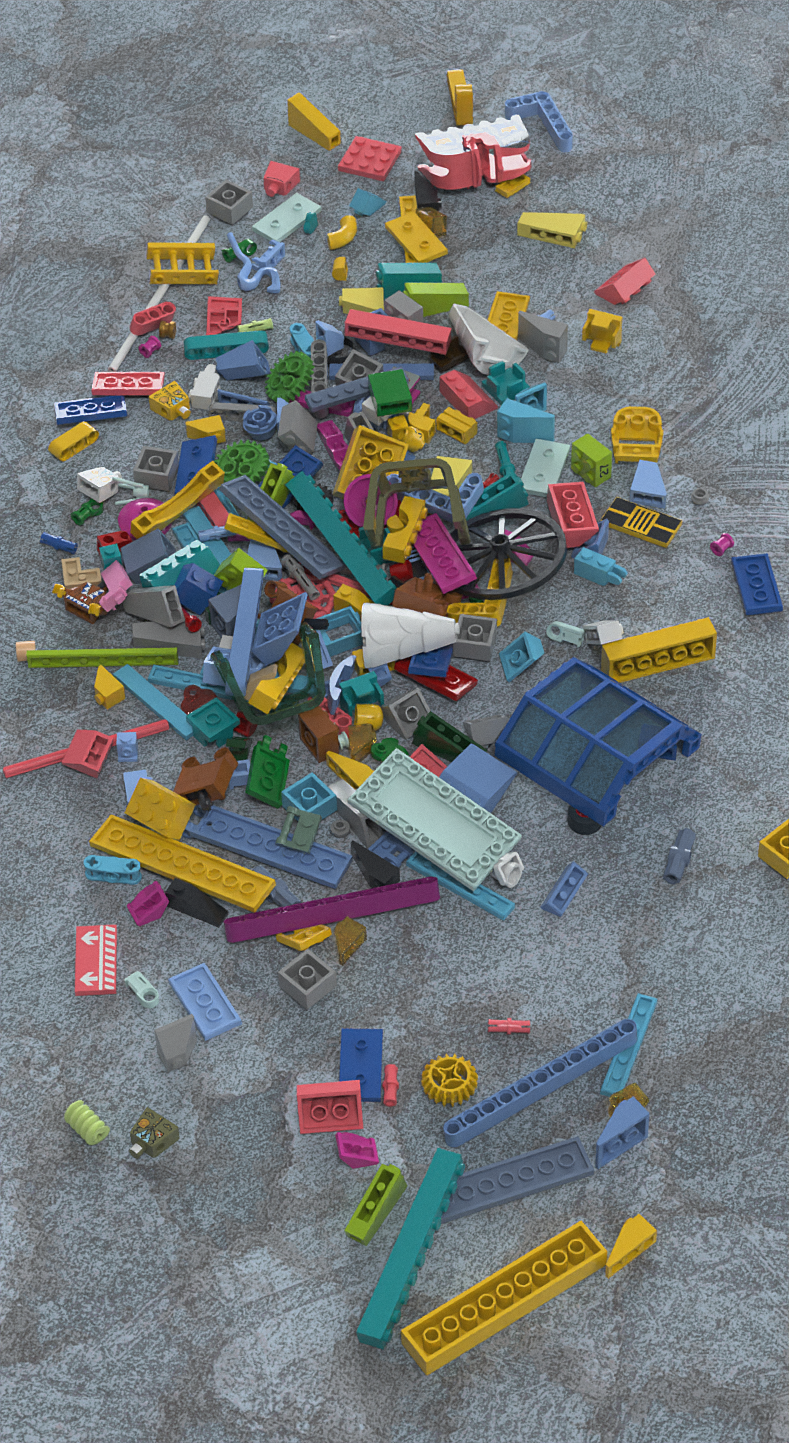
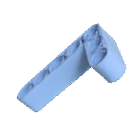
(543, 106)
(435, 499)

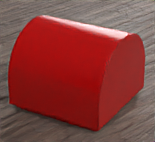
(402, 570)
(245, 727)

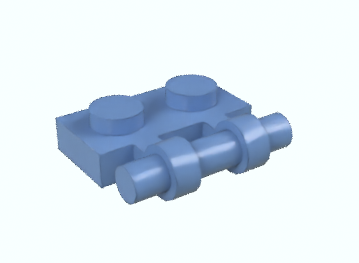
(388, 845)

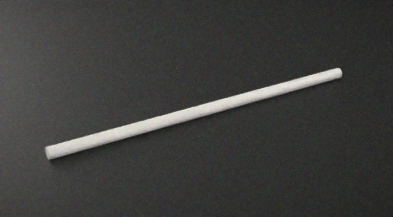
(156, 299)

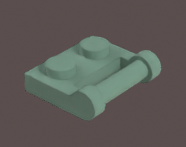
(304, 833)

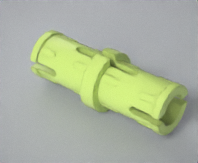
(256, 326)

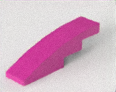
(333, 441)

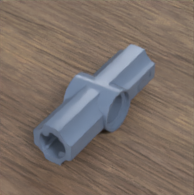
(679, 856)
(280, 893)

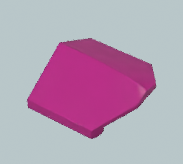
(148, 904)
(356, 1150)

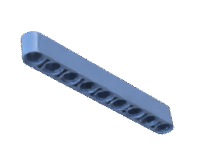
(245, 627)

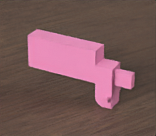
(117, 583)

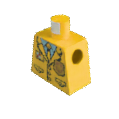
(170, 402)

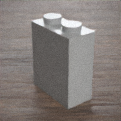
(297, 427)

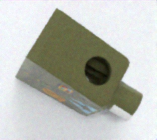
(152, 1134)

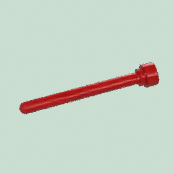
(192, 622)

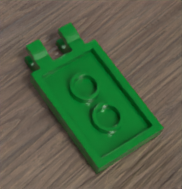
(268, 772)

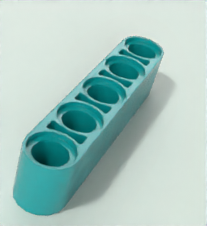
(216, 345)

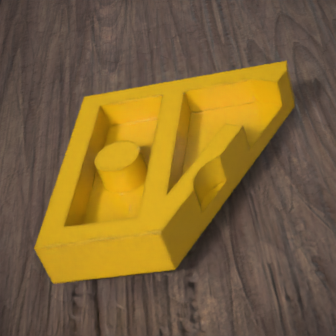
(305, 937)

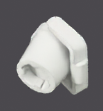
(508, 872)

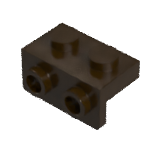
(454, 356)

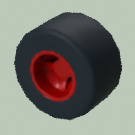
(581, 823)

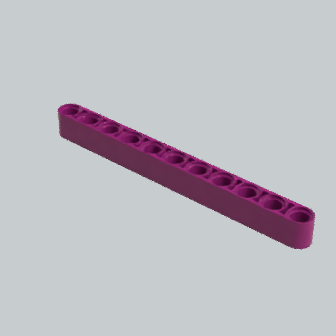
(331, 909)

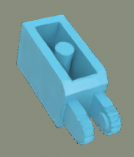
(598, 568)

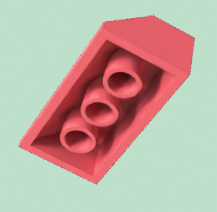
(572, 511)

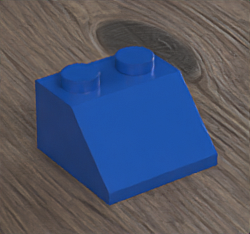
(196, 587)

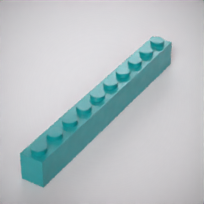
(341, 539)
(410, 1249)

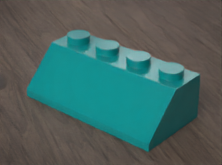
(168, 570)

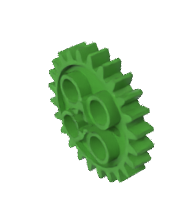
(289, 376)
(243, 460)

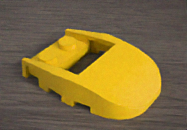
(637, 425)

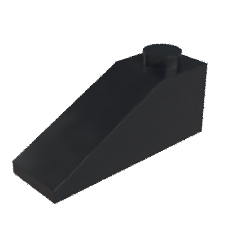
(425, 193)
(374, 868)
(193, 902)

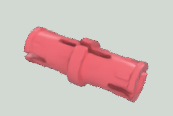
(509, 1026)
(390, 1085)

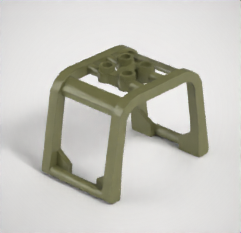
(409, 482)

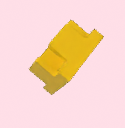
(603, 329)

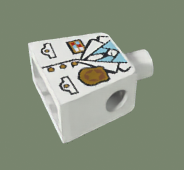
(98, 483)

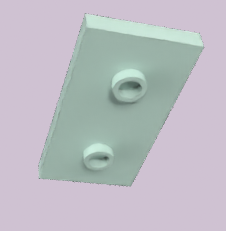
(285, 218)
(544, 466)

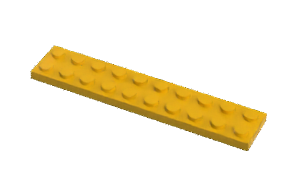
(183, 862)

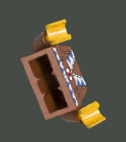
(83, 600)

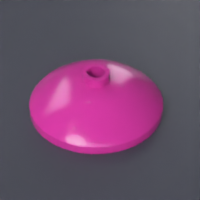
(355, 499)
(134, 509)

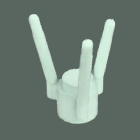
(139, 489)

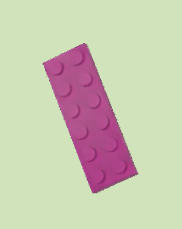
(442, 555)

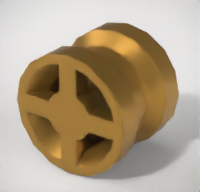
(167, 329)

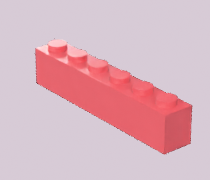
(398, 331)

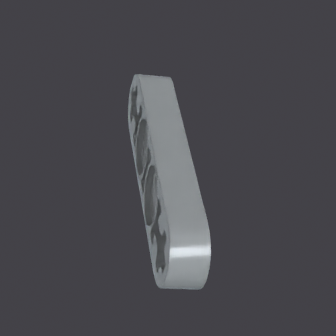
(228, 416)

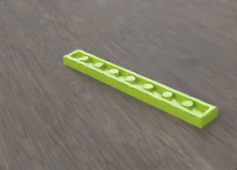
(102, 657)

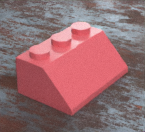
(626, 282)
(465, 394)
(329, 1106)

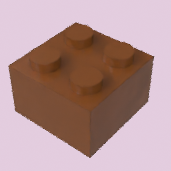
(318, 733)

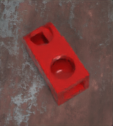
(121, 538)

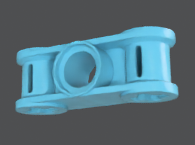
(301, 338)
(112, 869)

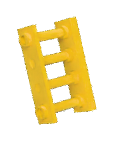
(182, 251)

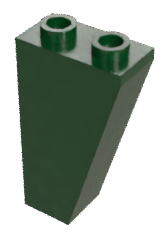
(441, 737)

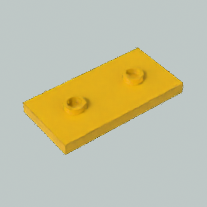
(416, 238)

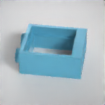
(336, 620)

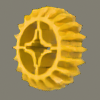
(452, 1087)

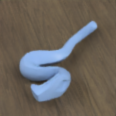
(242, 278)

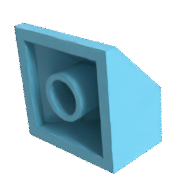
(534, 396)
(520, 655)

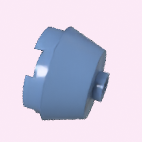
(260, 422)

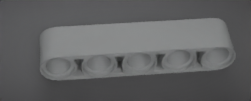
(320, 377)

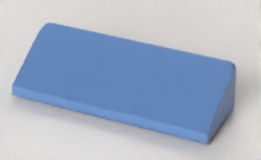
(229, 397)
(564, 889)

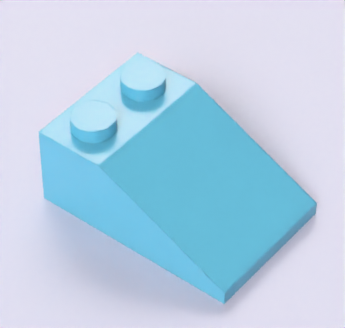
(524, 423)

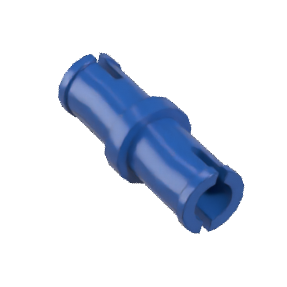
(58, 543)

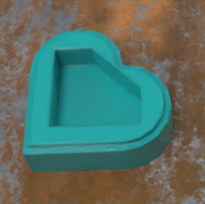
(310, 223)

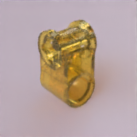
(625, 1094)

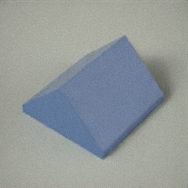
(596, 542)

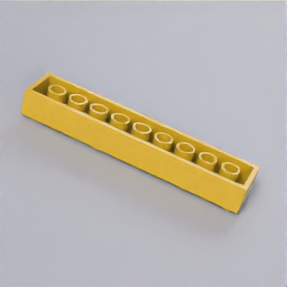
(503, 1297)

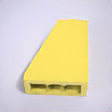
(362, 299)

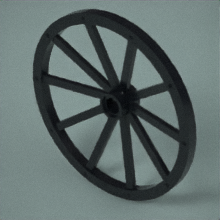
(501, 547)

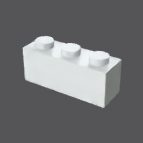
(603, 632)

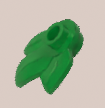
(382, 750)

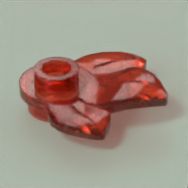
(193, 702)

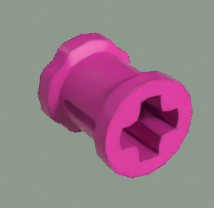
(150, 346)
(719, 546)

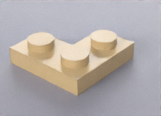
(75, 576)

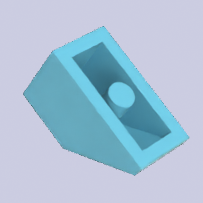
(366, 202)

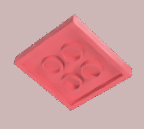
(369, 158)

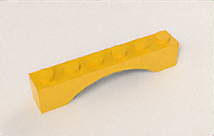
(201, 485)
(270, 692)

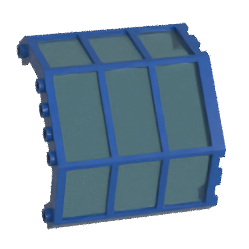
(588, 737)

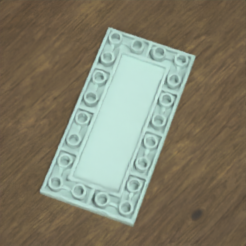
(434, 819)

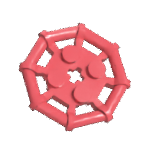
(323, 583)

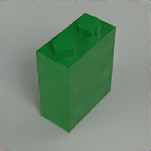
(389, 392)

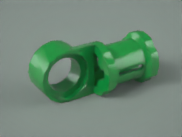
(229, 254)
(86, 511)

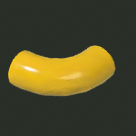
(344, 234)

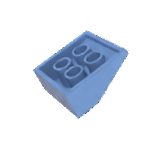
(278, 629)
(479, 777)

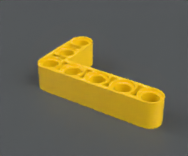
(461, 97)
(489, 608)

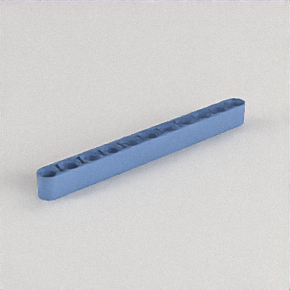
(530, 1089)

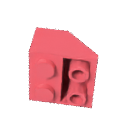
(88, 752)

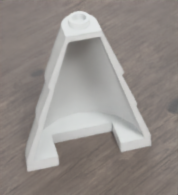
(484, 341)
(401, 633)

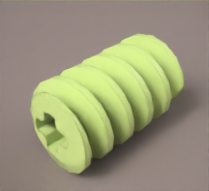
(86, 1123)

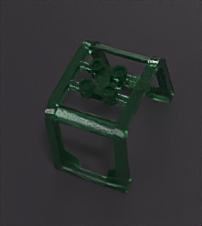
(290, 703)

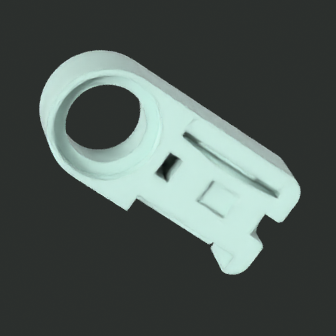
(567, 633)
(142, 988)

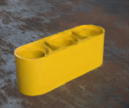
(73, 441)

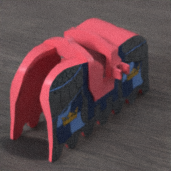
(464, 155)

